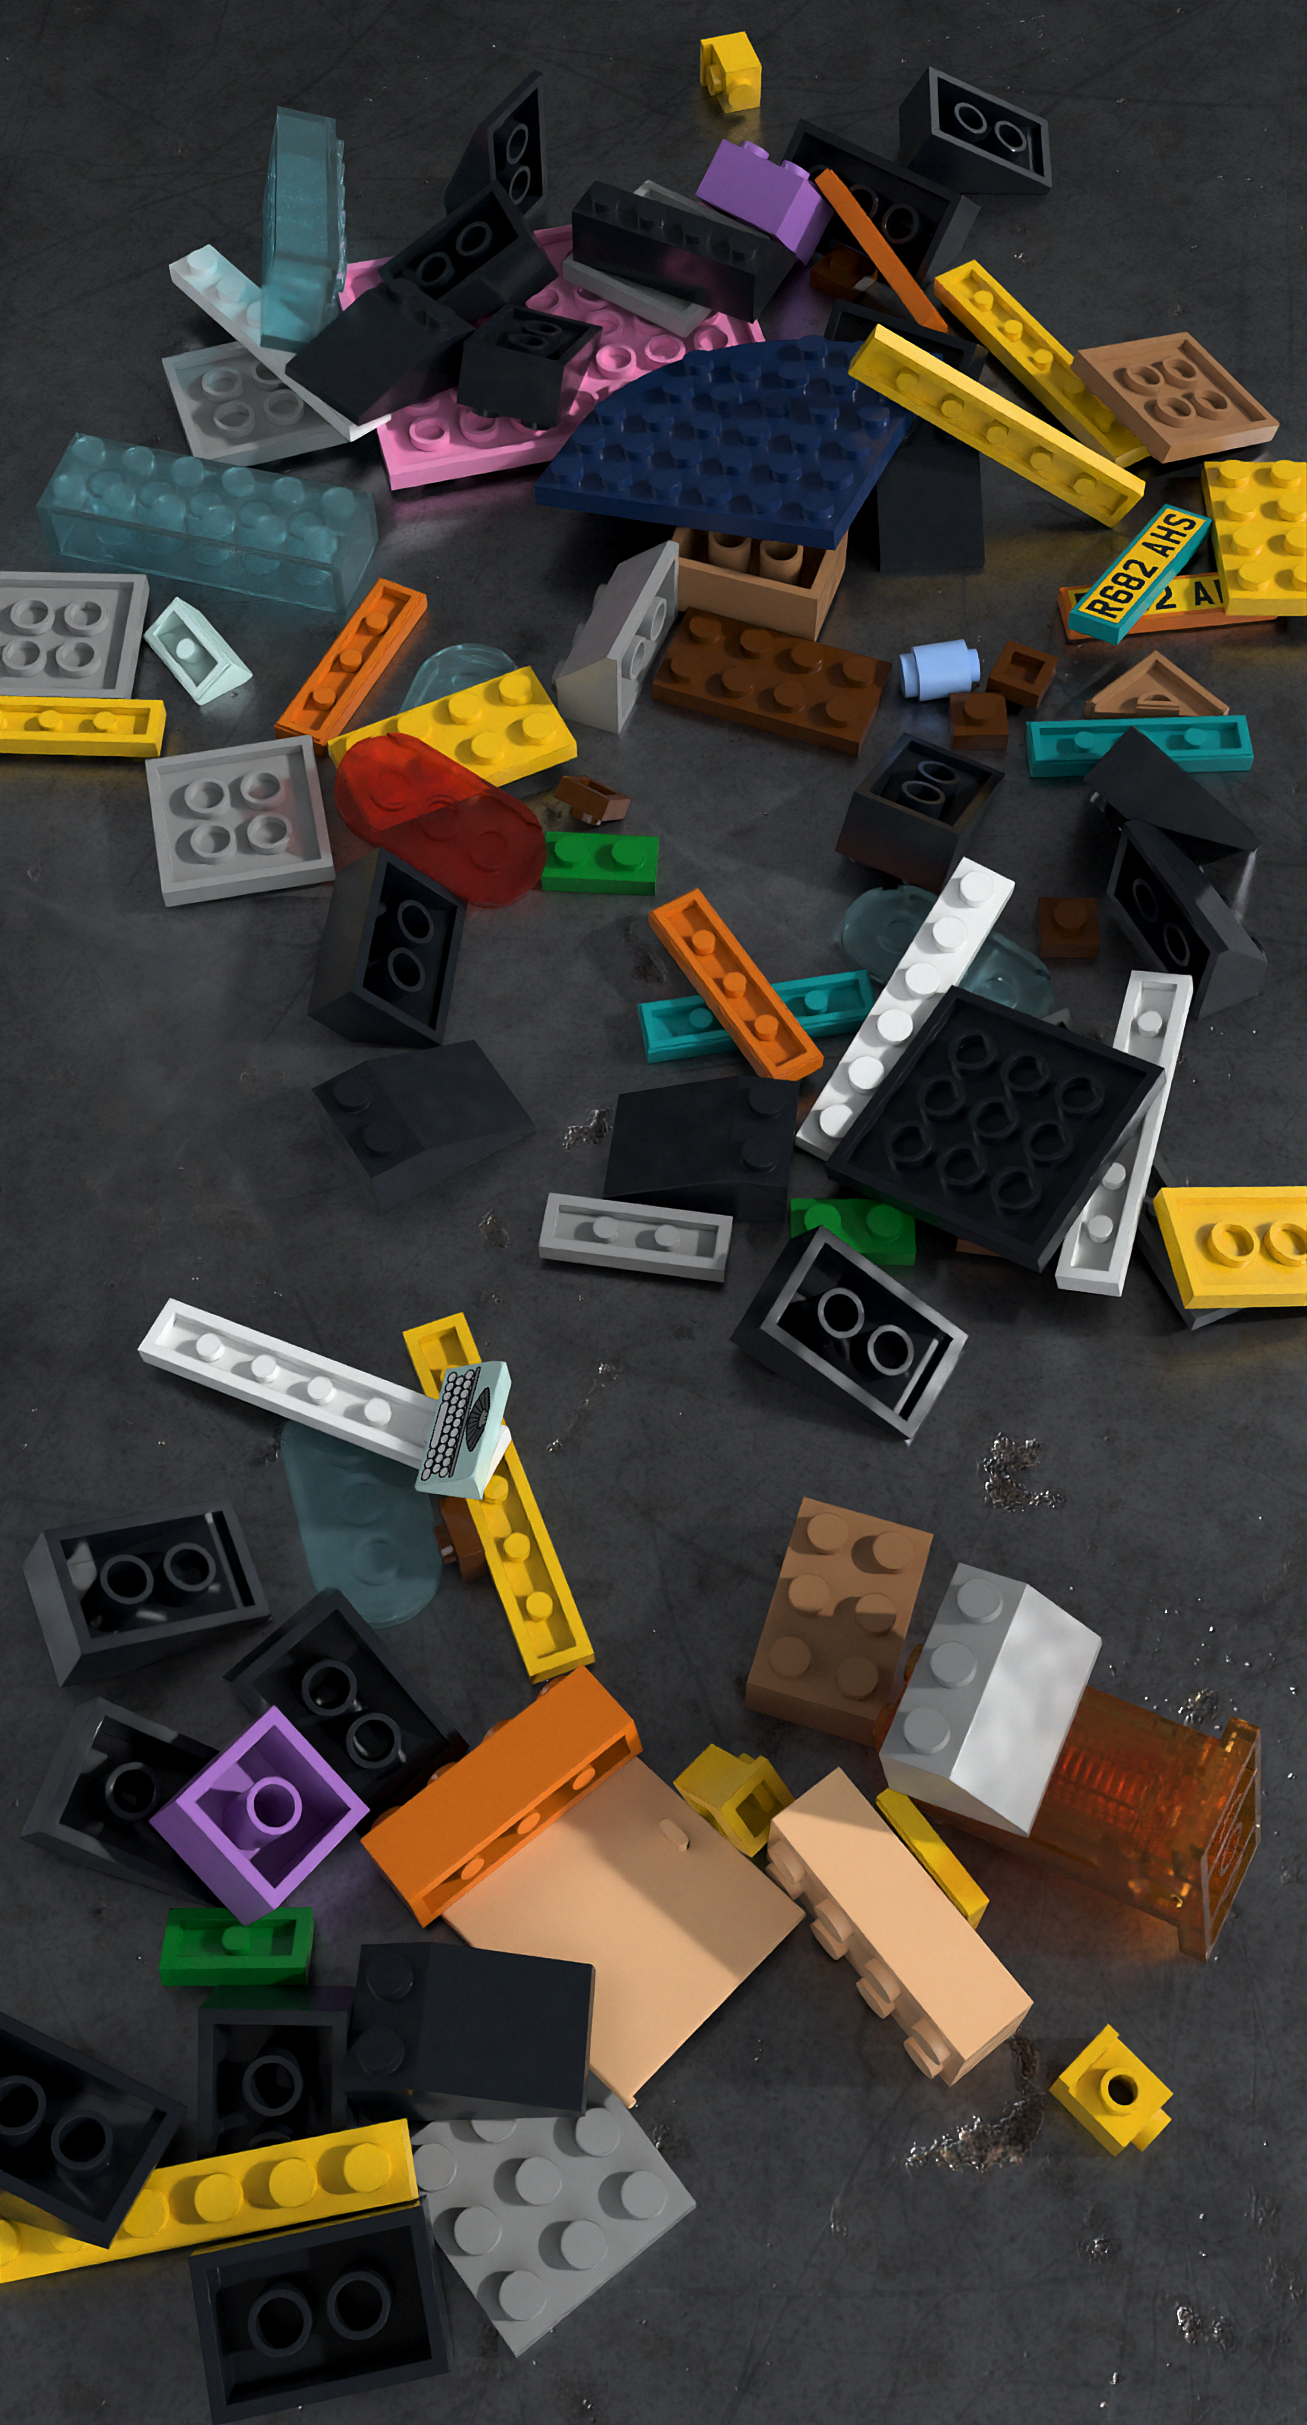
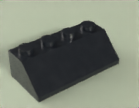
(912, 213)
(677, 252)

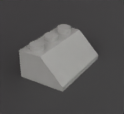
(620, 640)
(990, 1701)

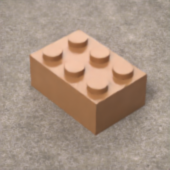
(758, 580)
(837, 1621)

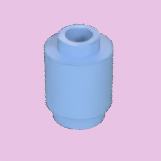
(938, 670)

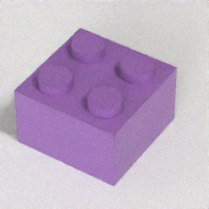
(766, 197)
(259, 1816)

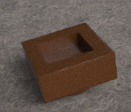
(843, 273)
(1022, 674)
(978, 721)
(592, 800)
(1067, 927)
(459, 1539)

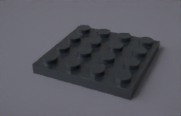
(996, 1126)

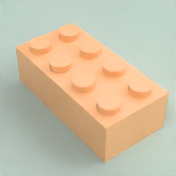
(893, 1929)

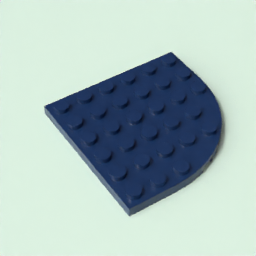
(735, 444)

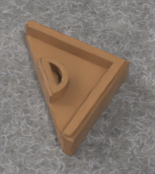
(1153, 690)

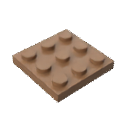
(1174, 396)

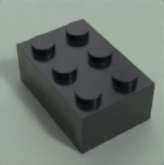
(320, 2310)

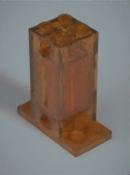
(1139, 1812)

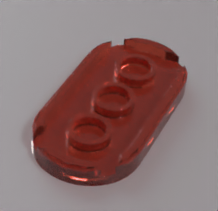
(440, 819)

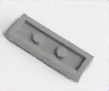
(635, 1237)

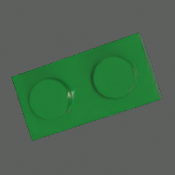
(601, 863)
(866, 1225)
(217, 1950)

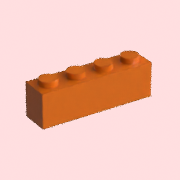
(501, 1794)

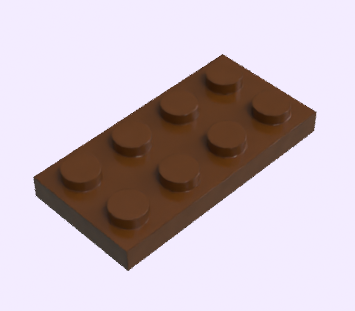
(772, 681)

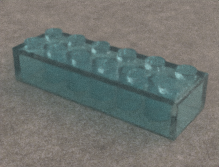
(302, 231)
(209, 522)

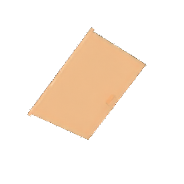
(653, 1918)

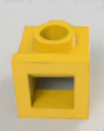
(731, 71)
(735, 1795)
(1086, 2095)

